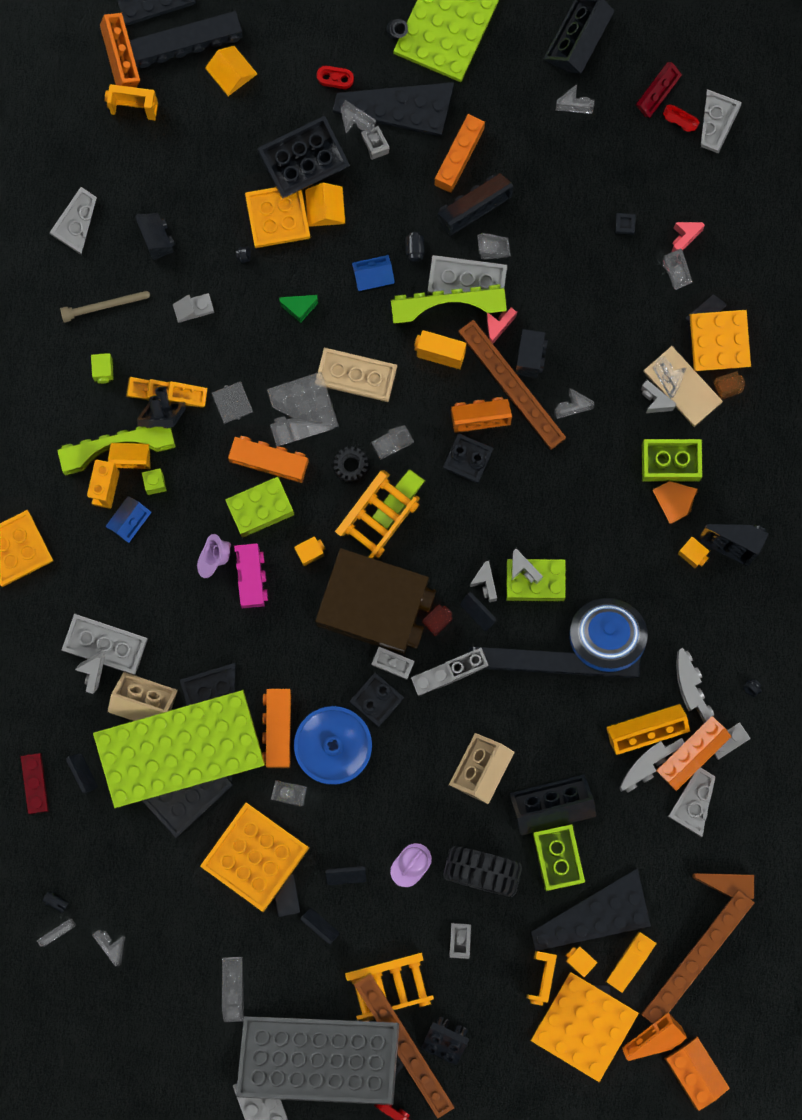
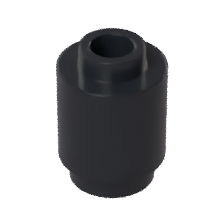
(402, 28)
(415, 246)

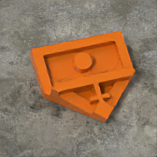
(675, 500)

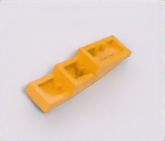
(176, 391)

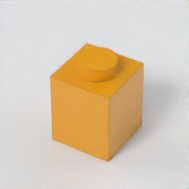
(310, 550)
(694, 553)
(580, 961)

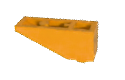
(631, 962)

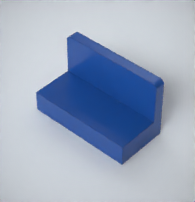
(373, 273)
(128, 519)

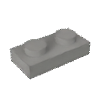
(393, 663)
(738, 737)

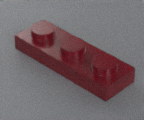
(658, 89)
(34, 783)

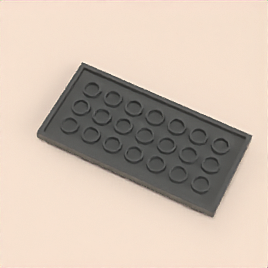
(318, 1060)

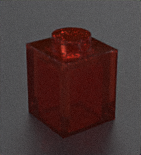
(437, 619)

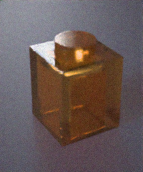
(729, 385)

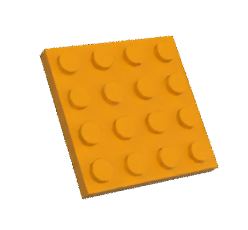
(254, 857)
(584, 1026)

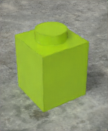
(102, 368)
(154, 481)

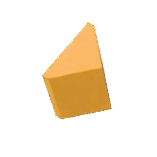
(230, 69)
(325, 205)
(130, 455)

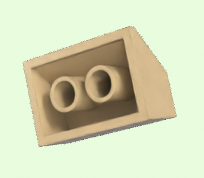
(140, 698)
(481, 768)

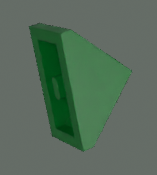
(299, 306)

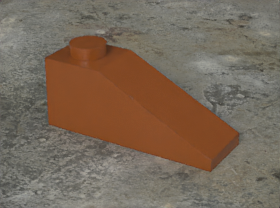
(728, 883)

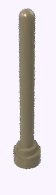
(69, 313)

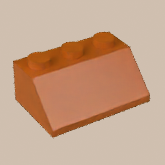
(481, 415)
(697, 1074)

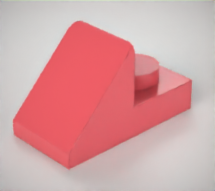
(688, 231)
(496, 327)

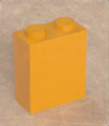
(440, 349)

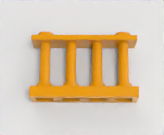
(359, 512)
(395, 968)

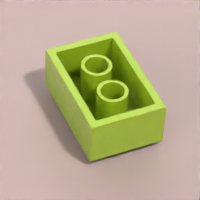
(672, 460)
(259, 507)
(548, 589)
(558, 857)

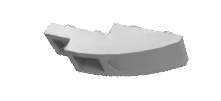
(450, 671)
(688, 678)
(643, 767)

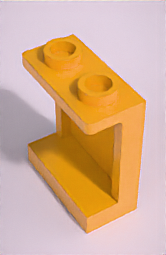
(132, 97)
(103, 483)
(550, 960)

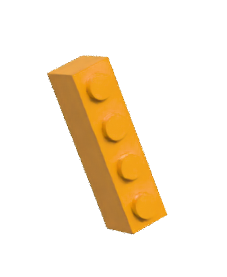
(648, 729)

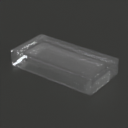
(56, 933)

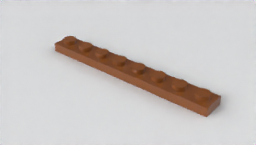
(512, 384)
(698, 957)
(407, 1049)

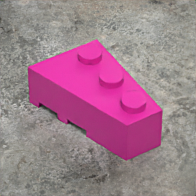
(251, 576)

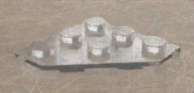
(304, 400)

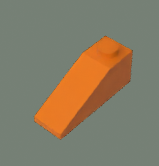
(658, 1038)

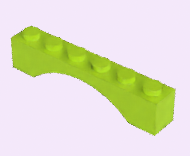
(409, 308)
(77, 457)

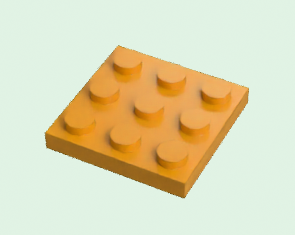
(275, 218)
(720, 340)
(21, 548)

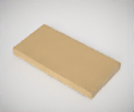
(357, 374)
(694, 396)

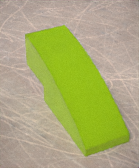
(408, 486)

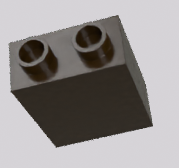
(375, 602)

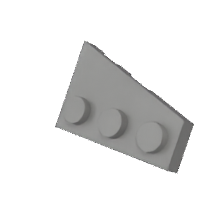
(718, 119)
(75, 221)
(694, 802)

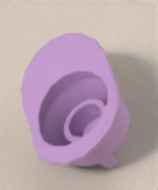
(215, 553)
(410, 865)

